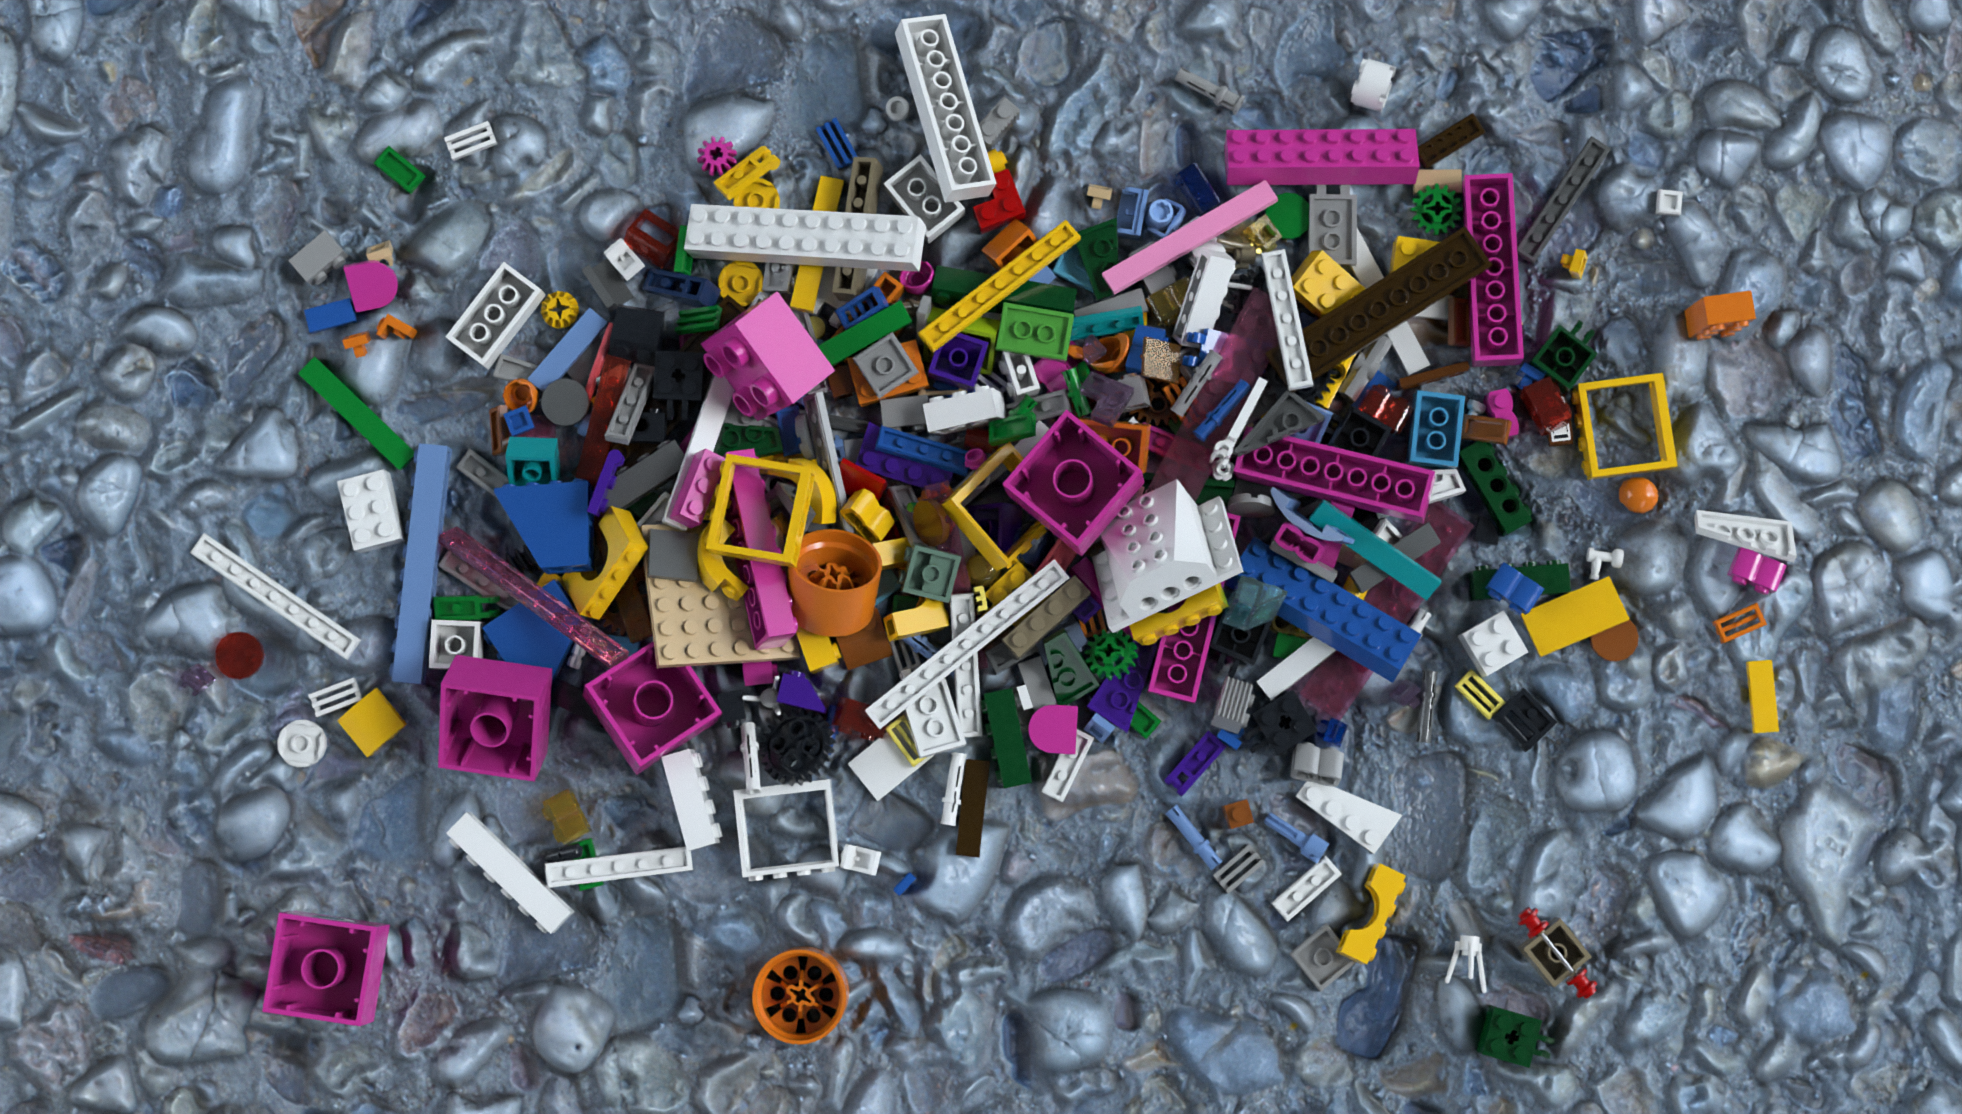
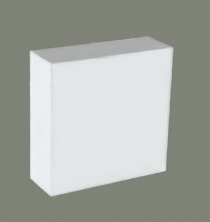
(1669, 202)

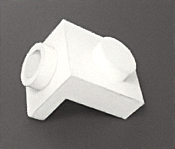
(624, 259)
(860, 859)

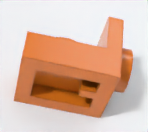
(400, 328)

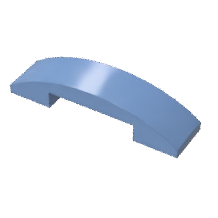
(1289, 505)

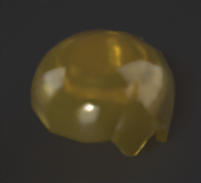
(981, 571)

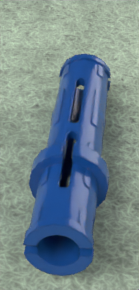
(1219, 413)

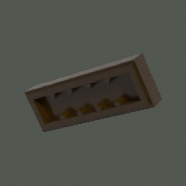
(1450, 141)

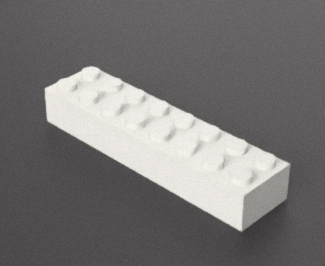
(945, 108)

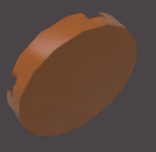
(1616, 642)

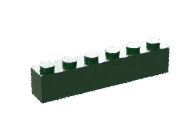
(954, 284)

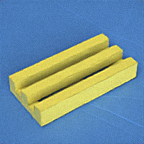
(980, 599)
(1464, 680)
(896, 723)

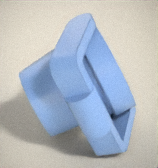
(1160, 217)

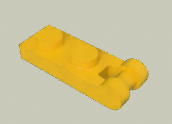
(746, 172)

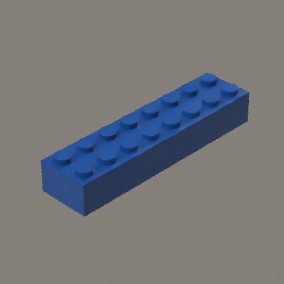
(1331, 612)

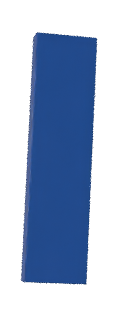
(921, 450)

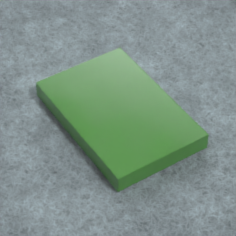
(1034, 332)

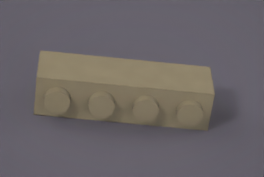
(1046, 617)

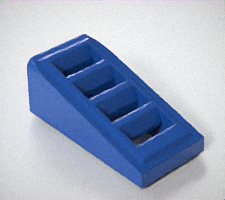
(858, 301)

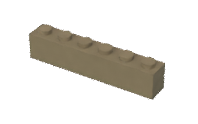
(861, 198)

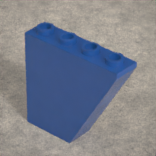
(553, 522)
(529, 639)

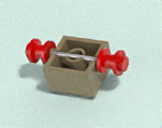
(1555, 952)

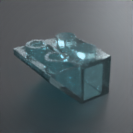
(1253, 603)

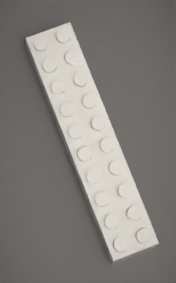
(805, 237)

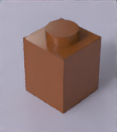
(1237, 814)

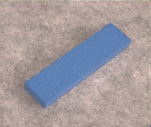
(568, 350)

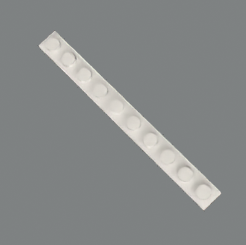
(967, 644)

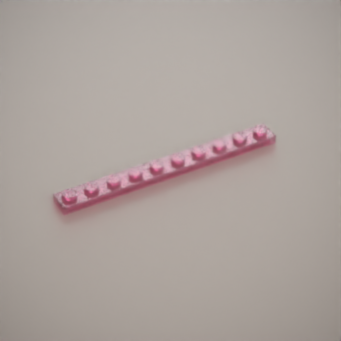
(534, 597)

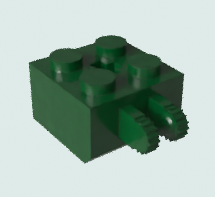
(1576, 354)
(1521, 1047)

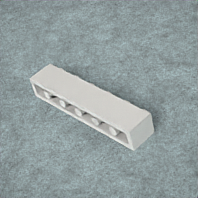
(509, 872)

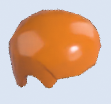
(520, 393)
(1638, 494)

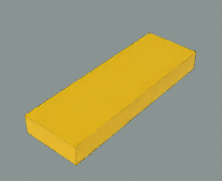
(1762, 696)

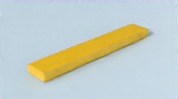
(810, 276)

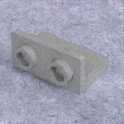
(780, 277)

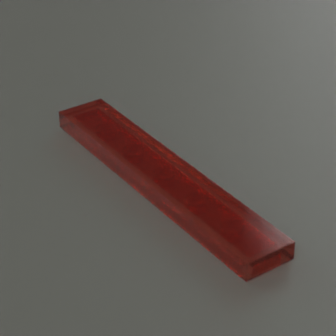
(607, 397)

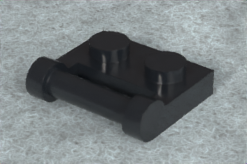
(1530, 714)

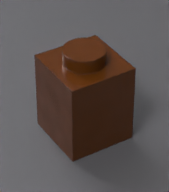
(841, 382)

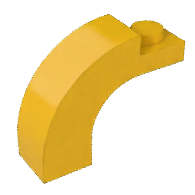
(823, 495)
(712, 567)

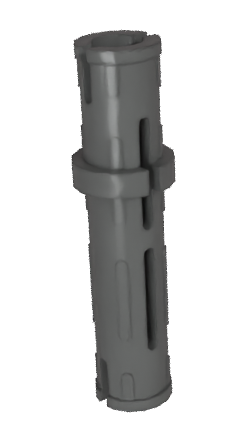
(1426, 707)

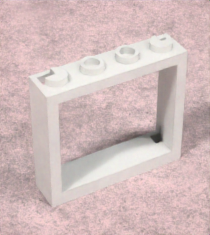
(802, 868)

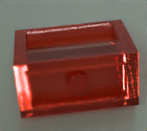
(646, 244)

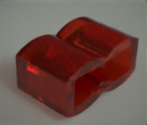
(1386, 408)

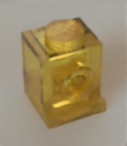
(1262, 234)

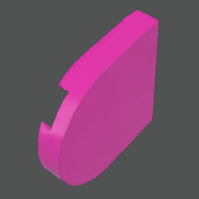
(371, 284)
(1054, 729)

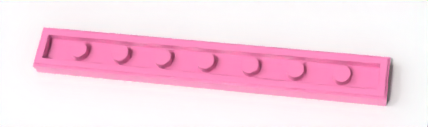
(1189, 237)

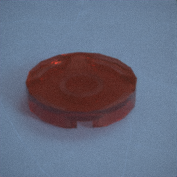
(239, 655)

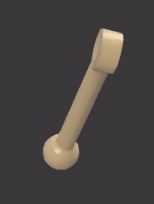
(934, 393)

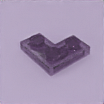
(1111, 398)

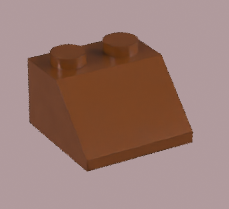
(865, 645)

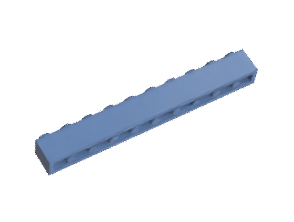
(421, 564)

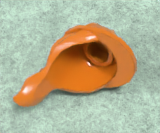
(1115, 357)

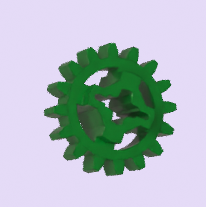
(1436, 198)
(1106, 646)

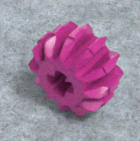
(714, 148)

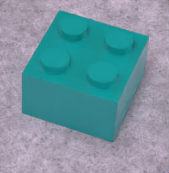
(532, 460)

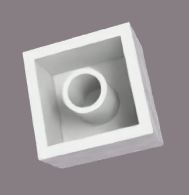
(453, 639)
(1492, 644)

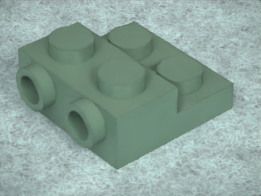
(929, 572)

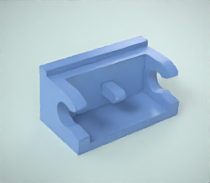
(1131, 212)

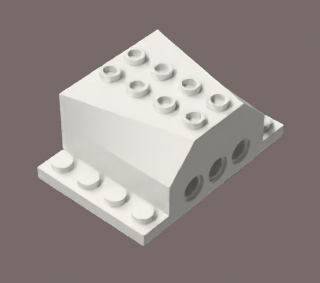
(1162, 553)

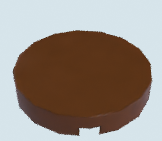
(930, 522)

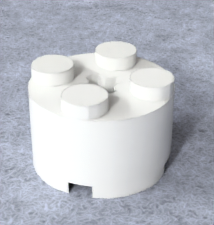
(1373, 84)

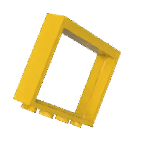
(1661, 419)
(1011, 459)
(797, 522)

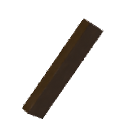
(972, 808)

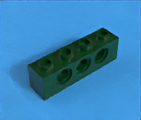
(1493, 500)

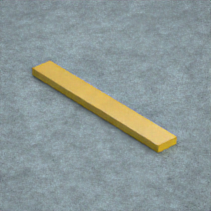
(999, 286)

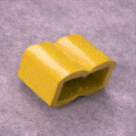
(867, 516)

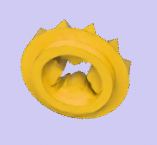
(568, 316)

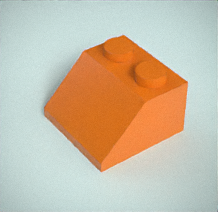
(1009, 244)

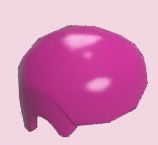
(918, 282)

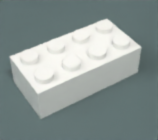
(495, 315)
(691, 800)

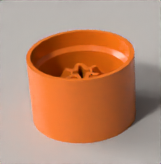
(834, 582)
(777, 1024)

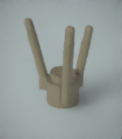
(1243, 253)

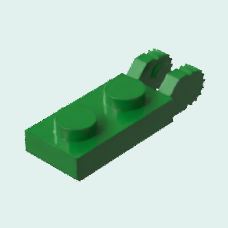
(464, 607)

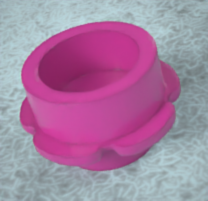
(975, 458)

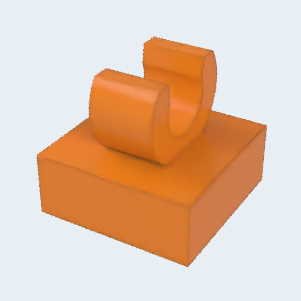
(358, 343)

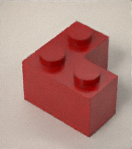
(1002, 208)

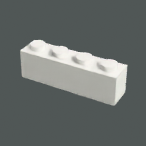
(1204, 294)

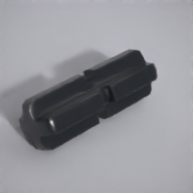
(563, 853)

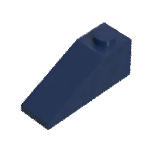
(682, 288)

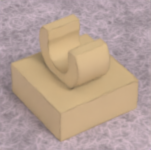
(1099, 193)
(381, 251)

